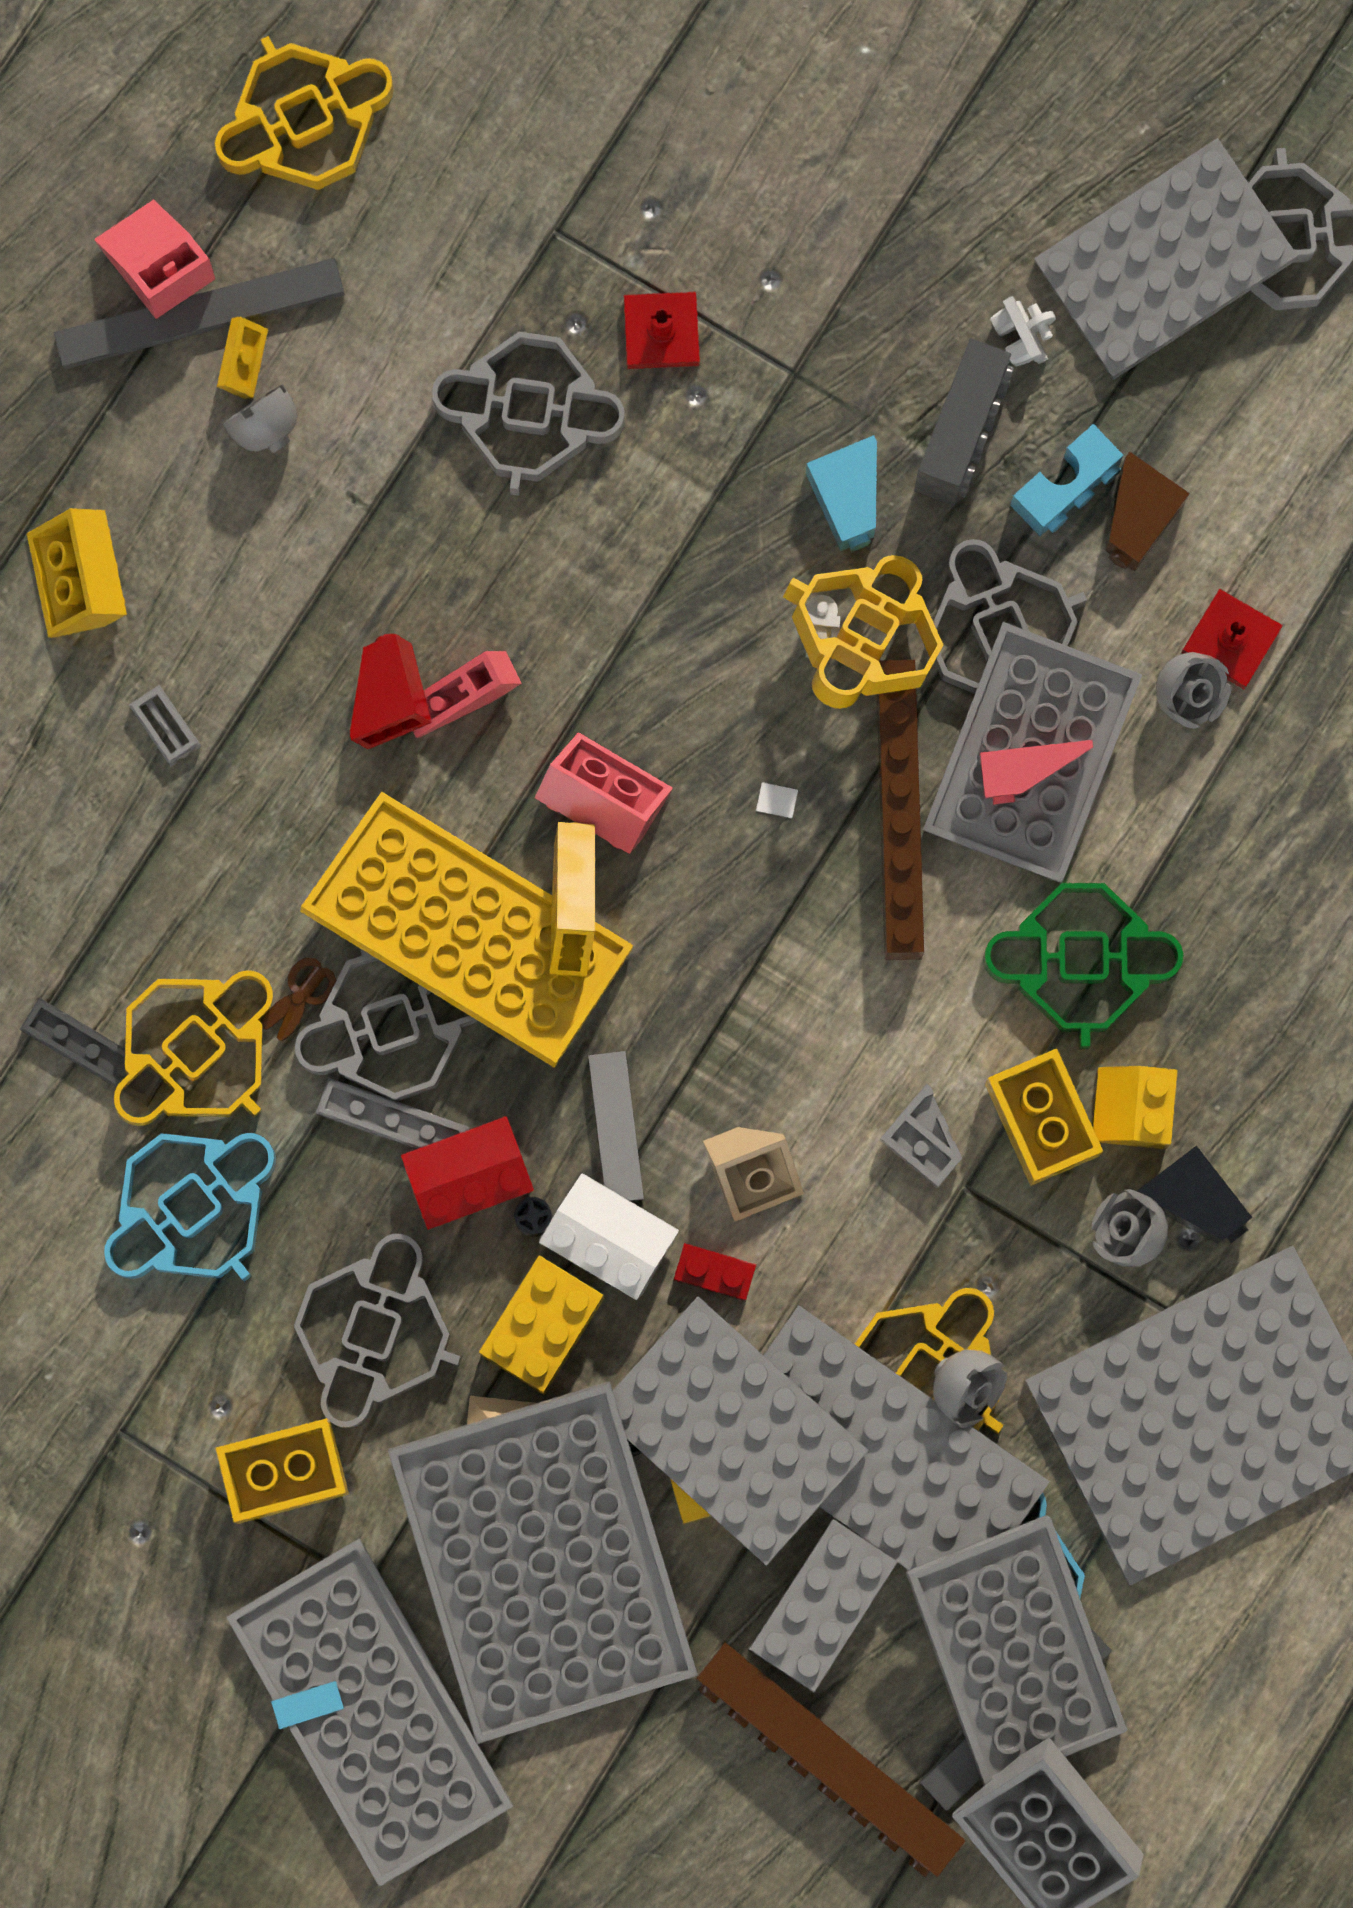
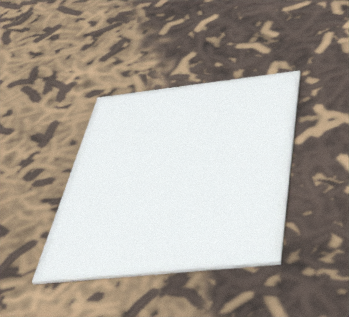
(777, 800)

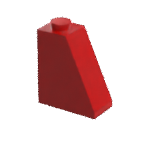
(388, 693)

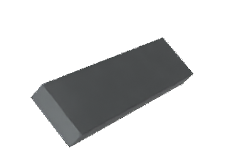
(87, 1049)

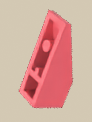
(469, 689)
(1020, 769)

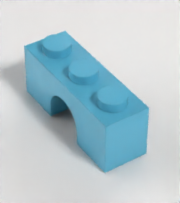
(1045, 503)

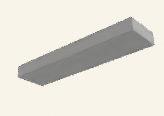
(384, 1116)
(616, 1124)

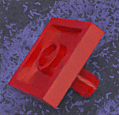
(661, 330)
(1234, 636)

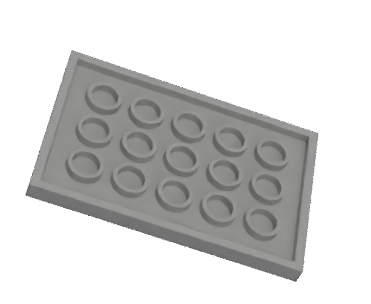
(1165, 258)
(1029, 698)
(734, 1431)
(1016, 1647)

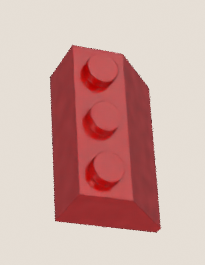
(467, 1172)

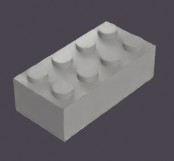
(823, 1605)

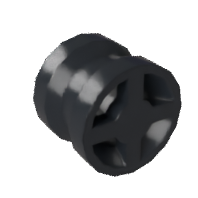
(531, 1210)

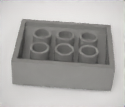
(1049, 1833)

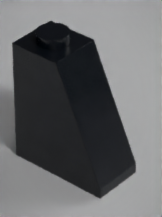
(1198, 1198)

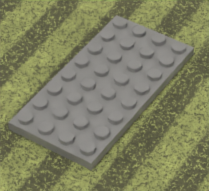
(924, 1479)
(399, 1750)

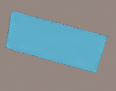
(307, 1705)

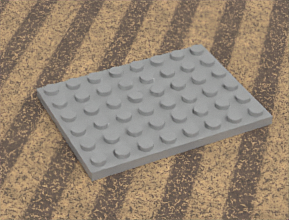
(1205, 1414)
(542, 1562)

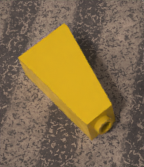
(573, 899)

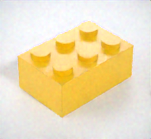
(1043, 1117)
(541, 1325)
(282, 1471)

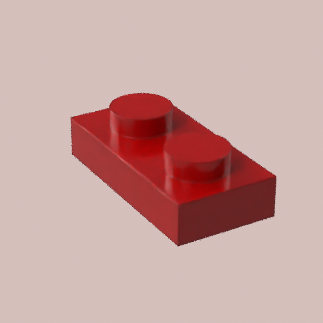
(715, 1272)

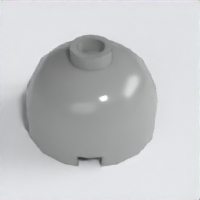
(264, 421)
(1193, 689)
(1129, 1229)
(967, 1385)

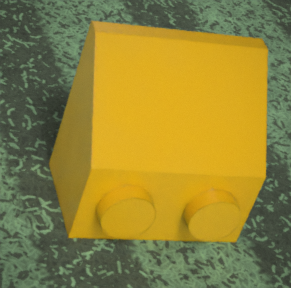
(1135, 1106)

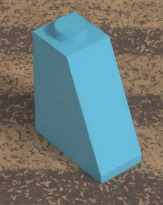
(847, 492)

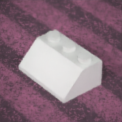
(609, 1236)

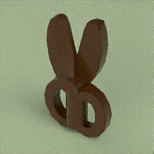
(293, 1005)

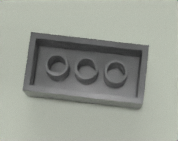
(961, 424)

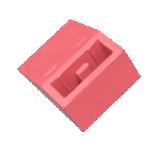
(156, 258)

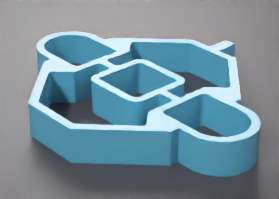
(166, 1259)

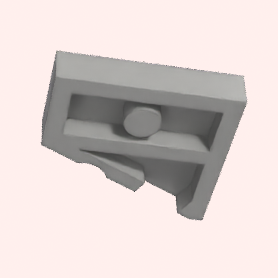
(924, 1139)

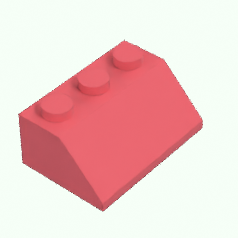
(603, 790)

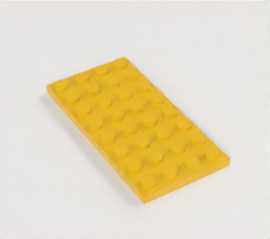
(460, 928)

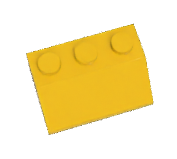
(76, 572)

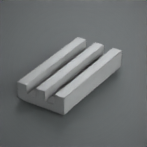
(182, 751)

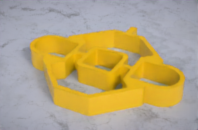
(250, 115)
(855, 649)
(250, 1032)
(931, 1316)

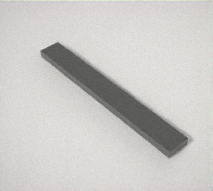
(199, 313)

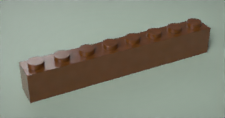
(900, 819)
(831, 1760)

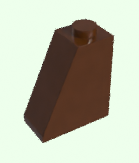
(1141, 512)

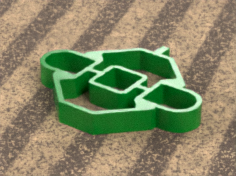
(1133, 983)

